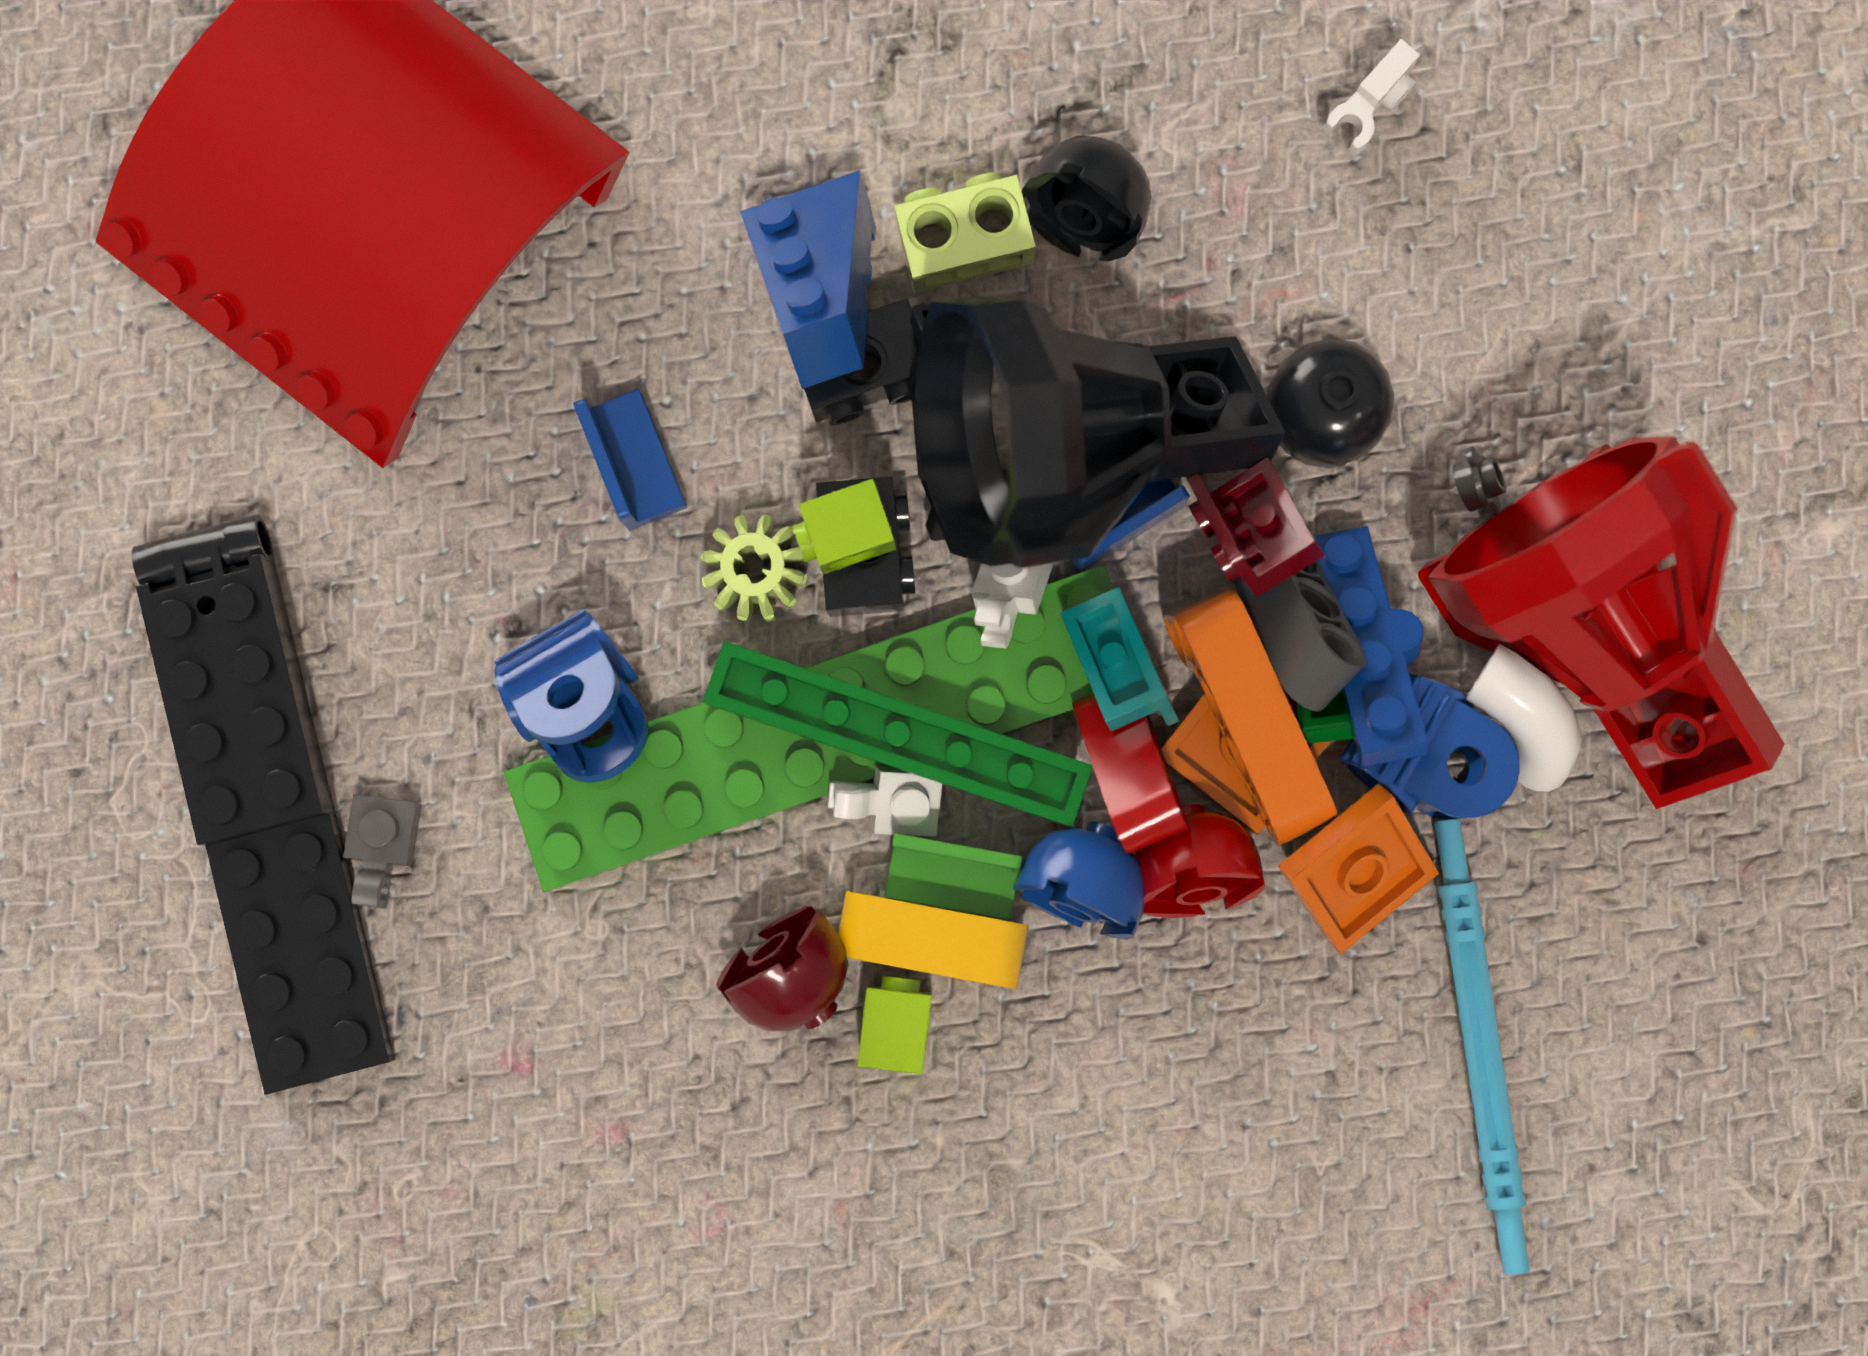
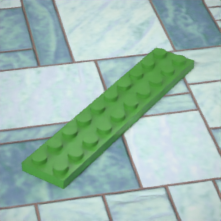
(722, 770)

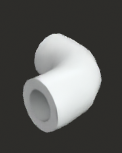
(1533, 714)

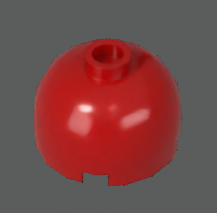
(1200, 866)

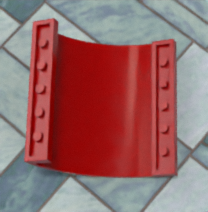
(346, 195)

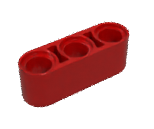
(1131, 777)

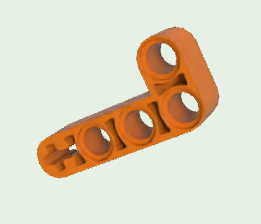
(1252, 713)

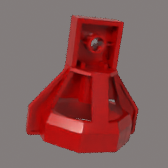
(1583, 597)

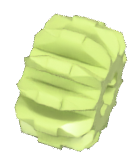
(740, 586)

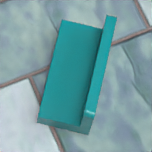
(1117, 660)

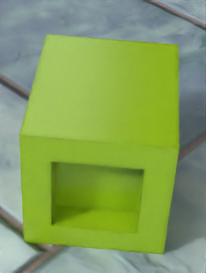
(844, 527)
(895, 1025)

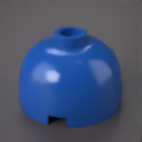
(1085, 879)

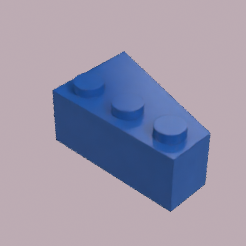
(817, 273)

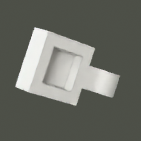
(1382, 87)
(1003, 593)
(895, 802)

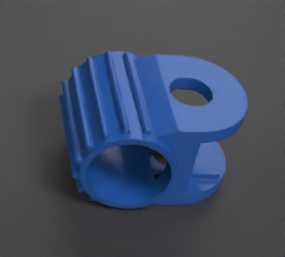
(566, 689)
(1425, 780)

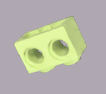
(969, 249)

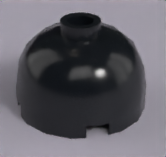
(1089, 196)
(1331, 402)

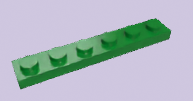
(898, 734)

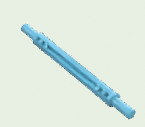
(1482, 1047)

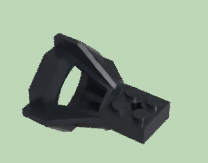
(1082, 424)

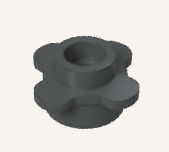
(1479, 481)

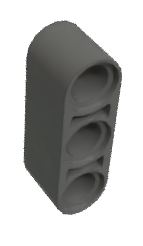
(1305, 636)

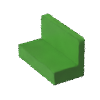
(952, 876)

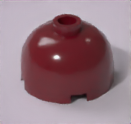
(790, 975)

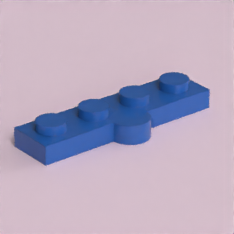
(1381, 695)

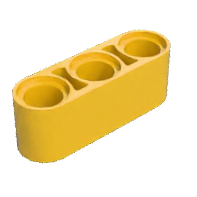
(932, 939)

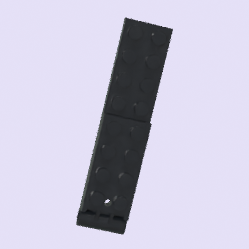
(261, 801)

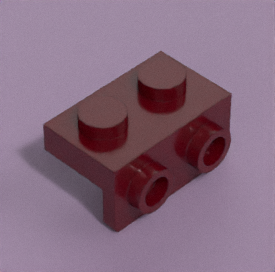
(1256, 527)

